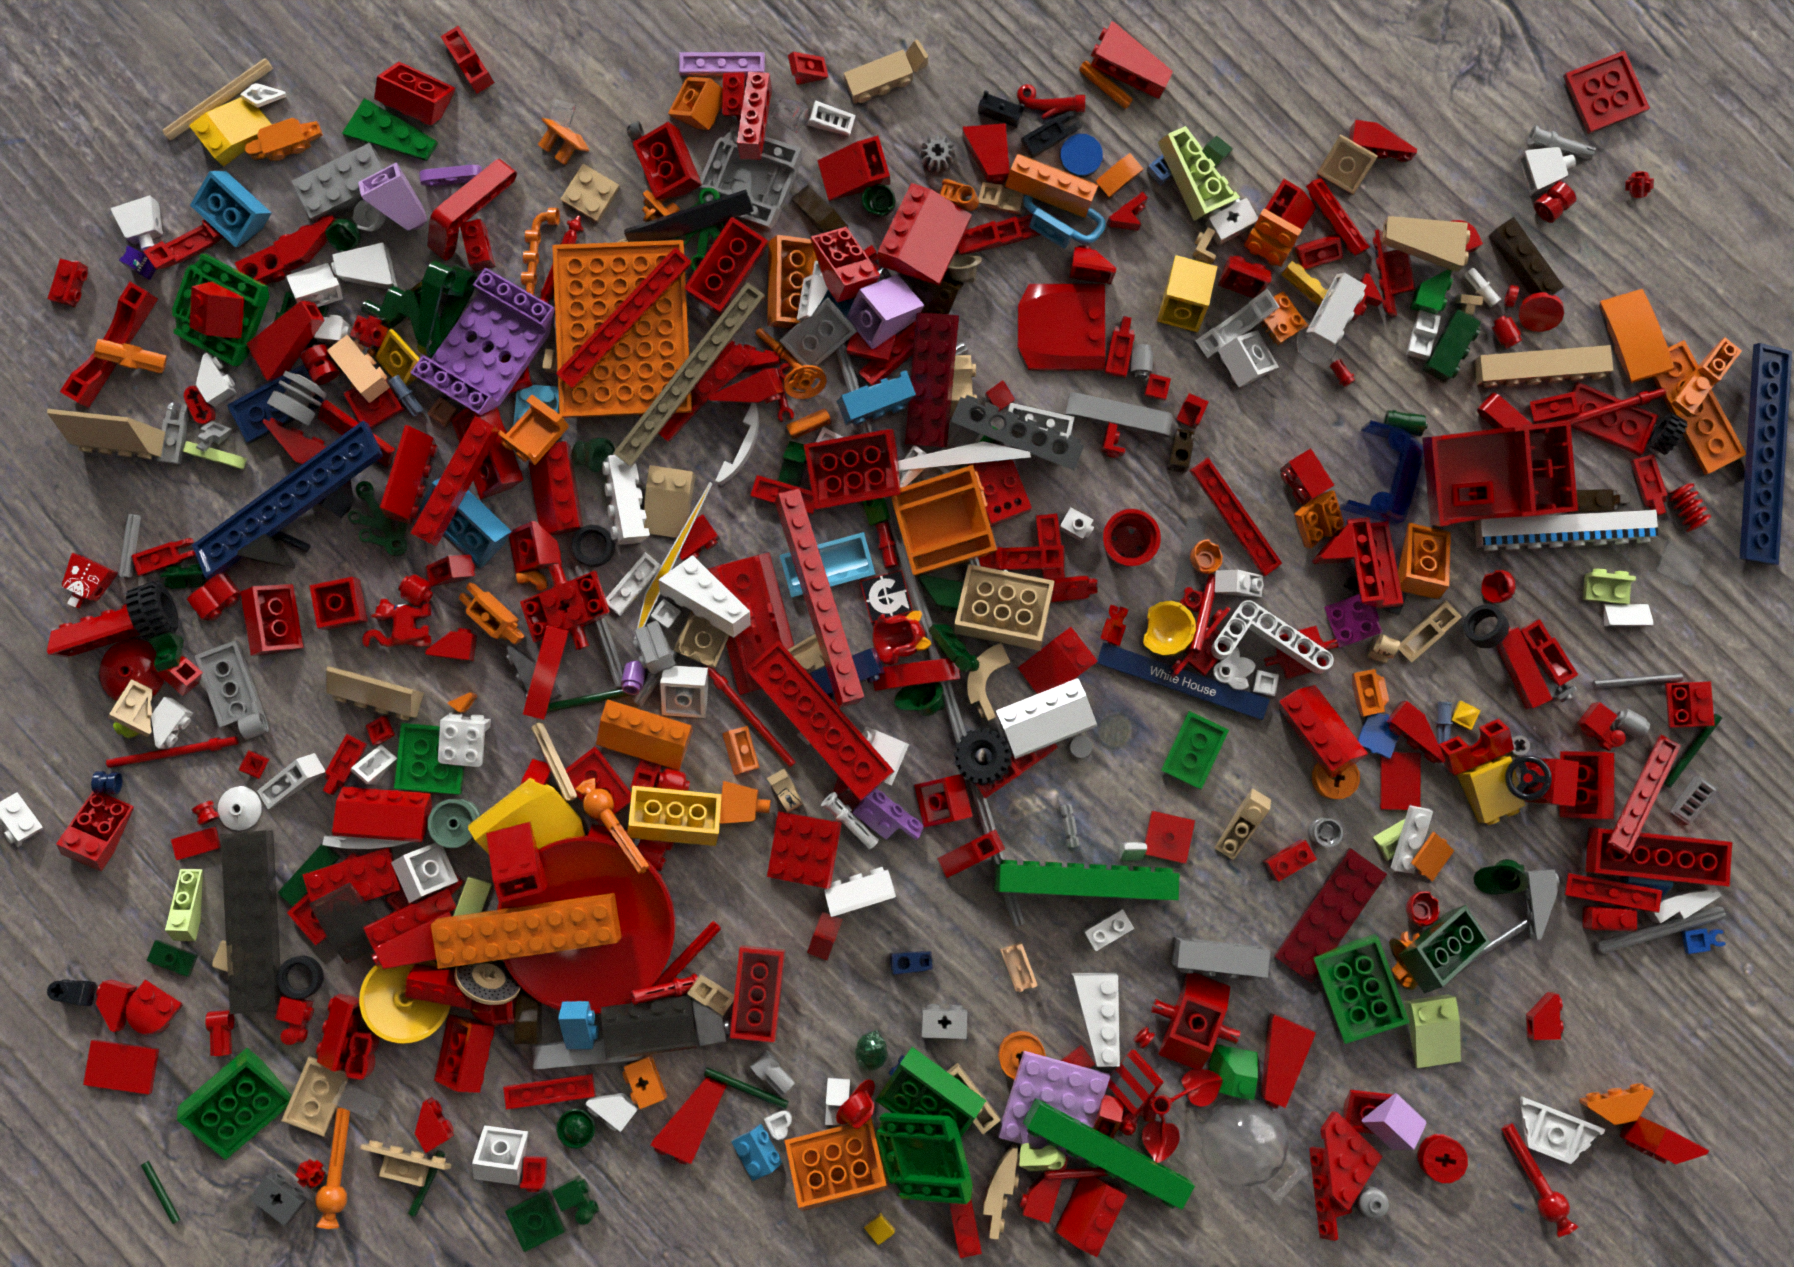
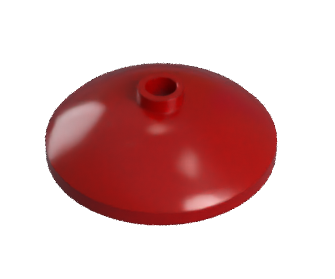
(136, 656)

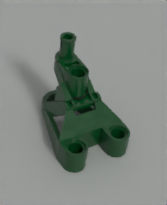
(422, 304)

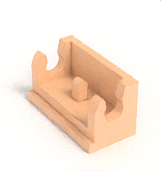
(1018, 967)

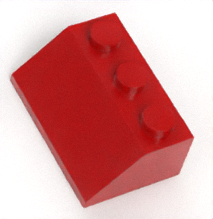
(413, 93)
(667, 162)
(271, 619)
(1594, 785)
(338, 1029)
(464, 1054)
(1091, 1213)

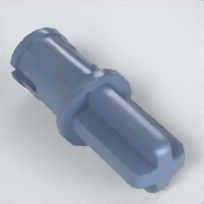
(405, 395)
(1444, 721)

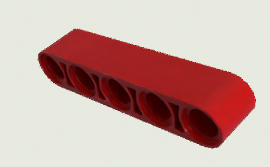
(1501, 413)

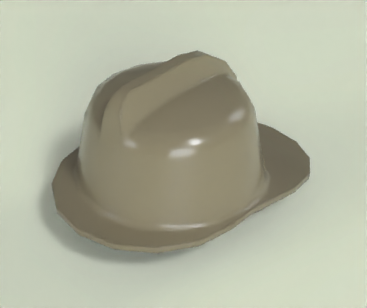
(964, 267)

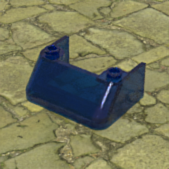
(1395, 504)

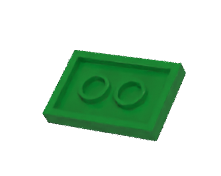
(1194, 750)

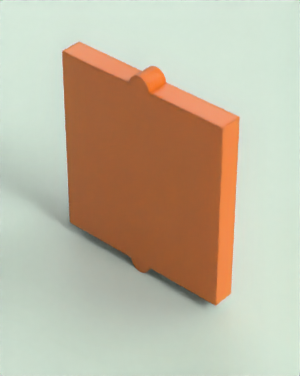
(1432, 856)

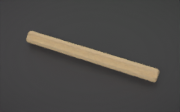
(218, 98)

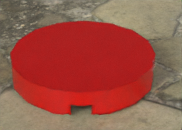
(1541, 312)

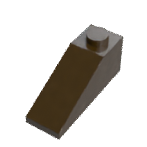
(818, 210)
(527, 1019)

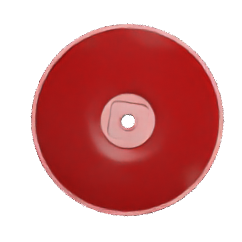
(607, 972)

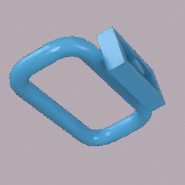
(1058, 231)

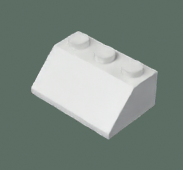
(859, 891)

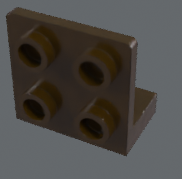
(937, 298)

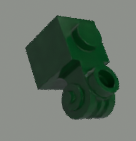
(575, 1193)

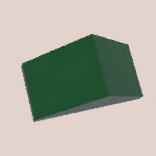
(1217, 151)

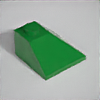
(1237, 1069)

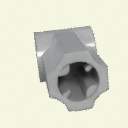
(769, 1069)

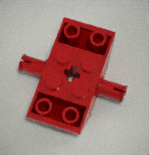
(566, 606)
(1201, 999)

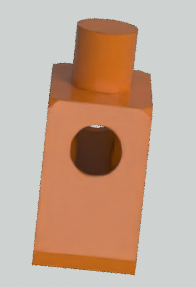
(741, 803)

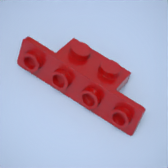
(1395, 271)
(1204, 660)
(1326, 1208)

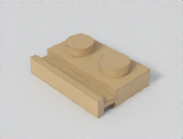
(808, 654)

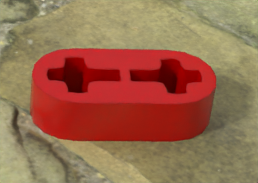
(195, 408)

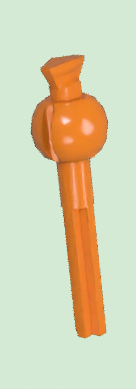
(599, 805)
(333, 1197)

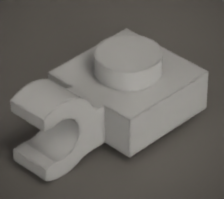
(212, 433)

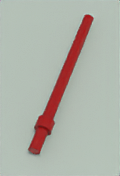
(1641, 398)
(721, 683)
(213, 744)

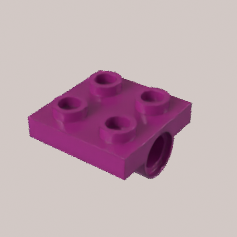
(1352, 620)

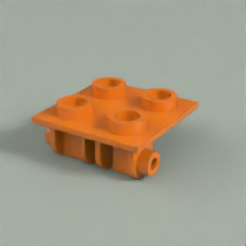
(1284, 321)

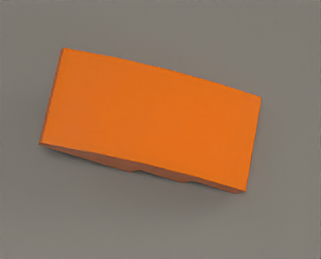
(1636, 336)

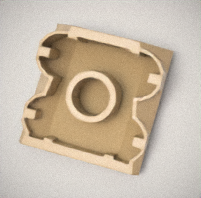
(701, 640)

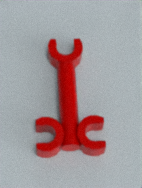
(783, 401)

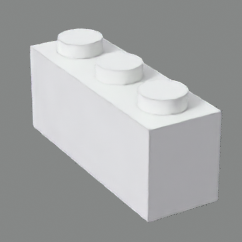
(1336, 309)

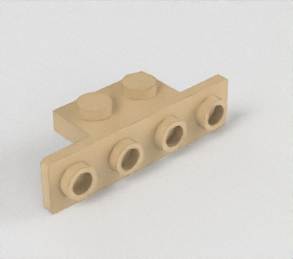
(405, 1166)

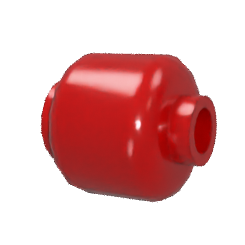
(415, 590)
(672, 780)

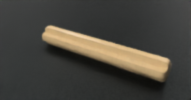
(554, 762)

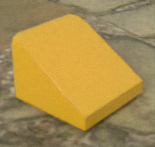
(879, 1229)

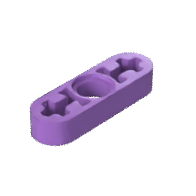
(449, 175)

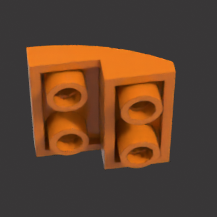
(1319, 519)

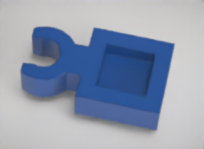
(1699, 940)

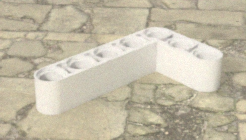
(1272, 636)

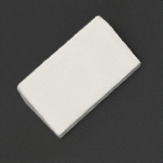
(1627, 615)

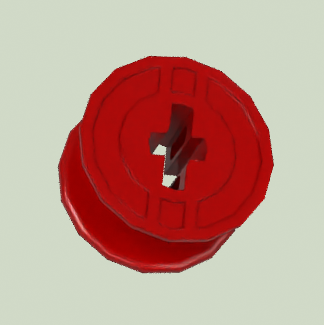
(1447, 1170)

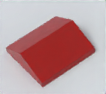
(1359, 1105)

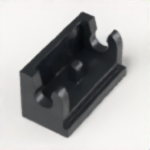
(1000, 109)

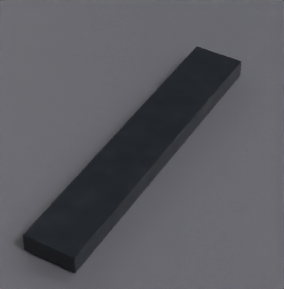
(692, 218)

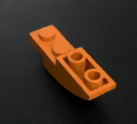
(1705, 377)

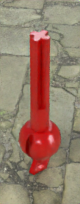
(1552, 1204)

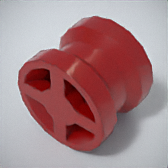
(205, 813)

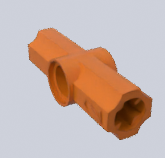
(130, 356)

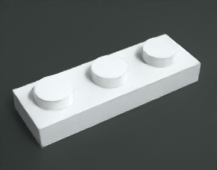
(1411, 838)

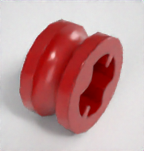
(1144, 1037)

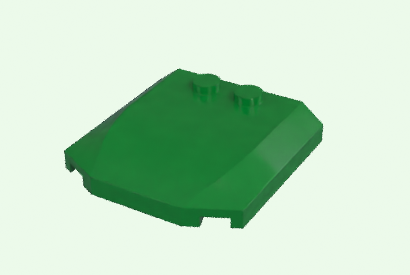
(255, 300)
(924, 1157)

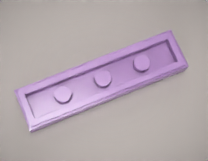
(720, 62)

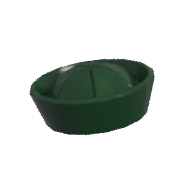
(575, 1128)

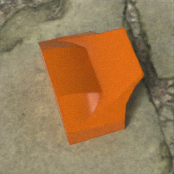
(1369, 692)

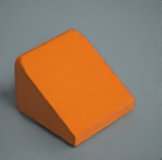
(463, 702)

